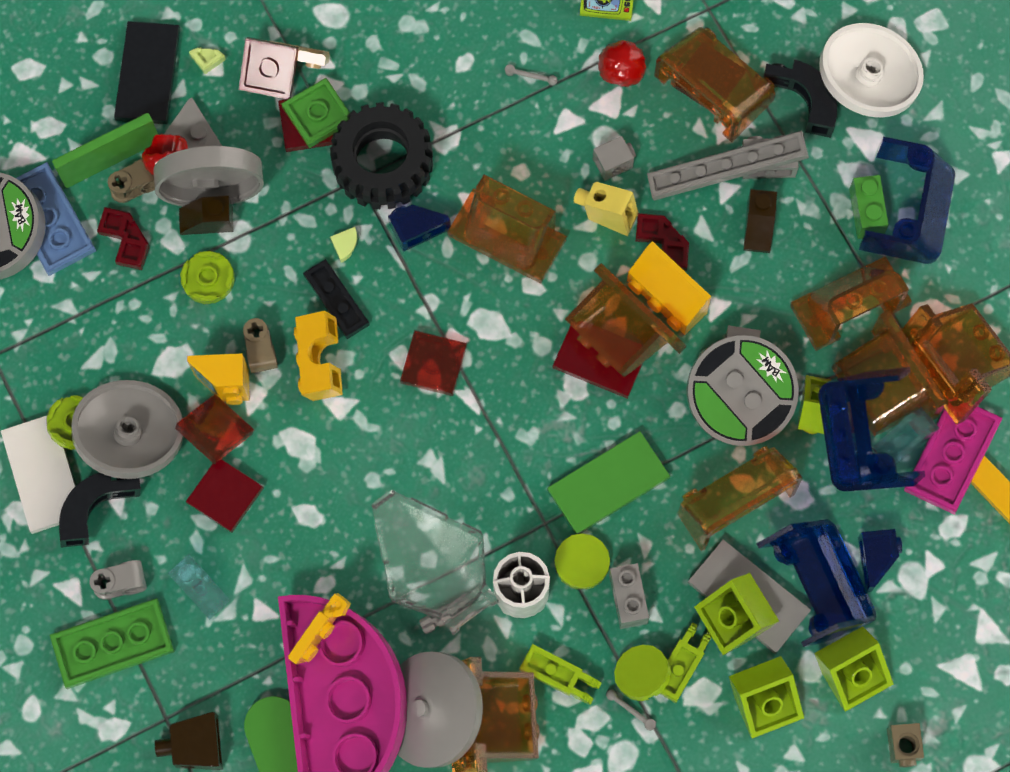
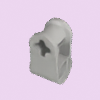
(122, 580)

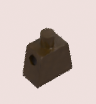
(193, 743)

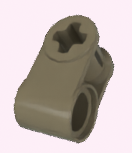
(135, 181)
(259, 350)

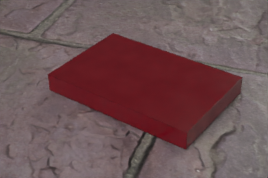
(582, 364)

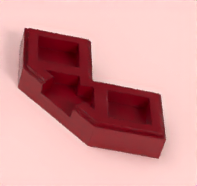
(659, 230)
(133, 244)

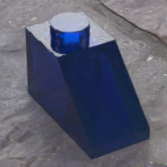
(416, 225)
(878, 554)

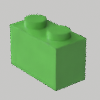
(868, 205)

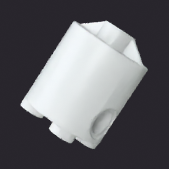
(521, 584)

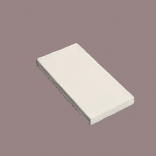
(39, 472)

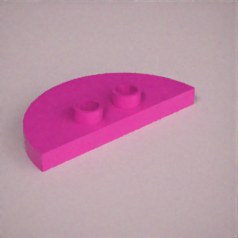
(348, 698)

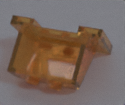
(509, 228)
(847, 298)
(619, 325)
(959, 355)
(900, 398)
(508, 719)

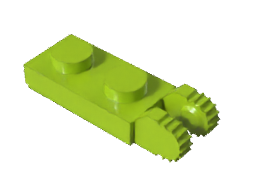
(683, 663)
(557, 673)

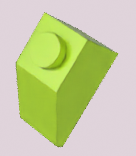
(810, 412)

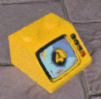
(223, 375)

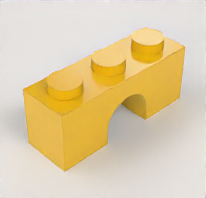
(313, 335)

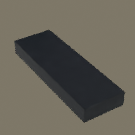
(336, 298)

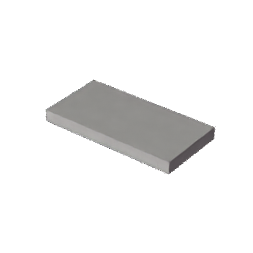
(728, 563)

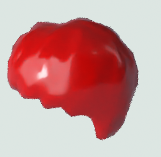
(622, 63)
(160, 147)

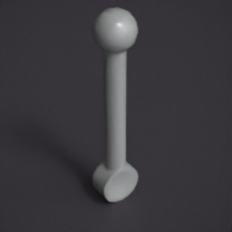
(510, 70)
(649, 724)

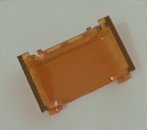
(716, 80)

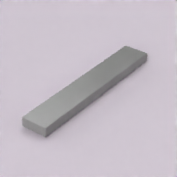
(728, 165)

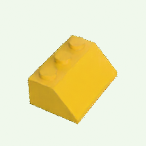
(668, 289)

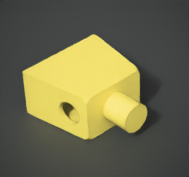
(609, 206)

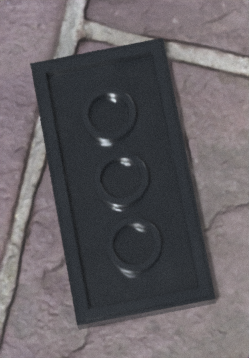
(147, 71)

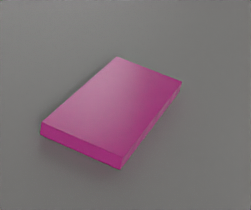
(953, 458)

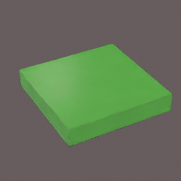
(316, 112)

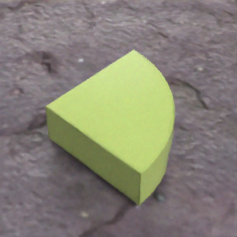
(207, 58)
(345, 243)

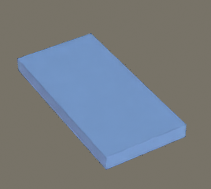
(64, 235)

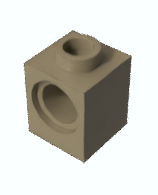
(911, 733)

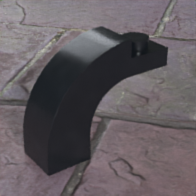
(809, 85)
(84, 498)

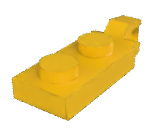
(319, 628)

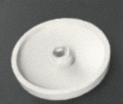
(871, 70)

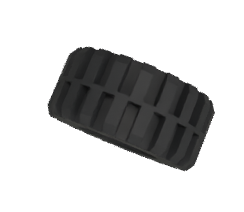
(377, 124)

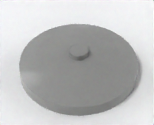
(126, 429)
(441, 709)

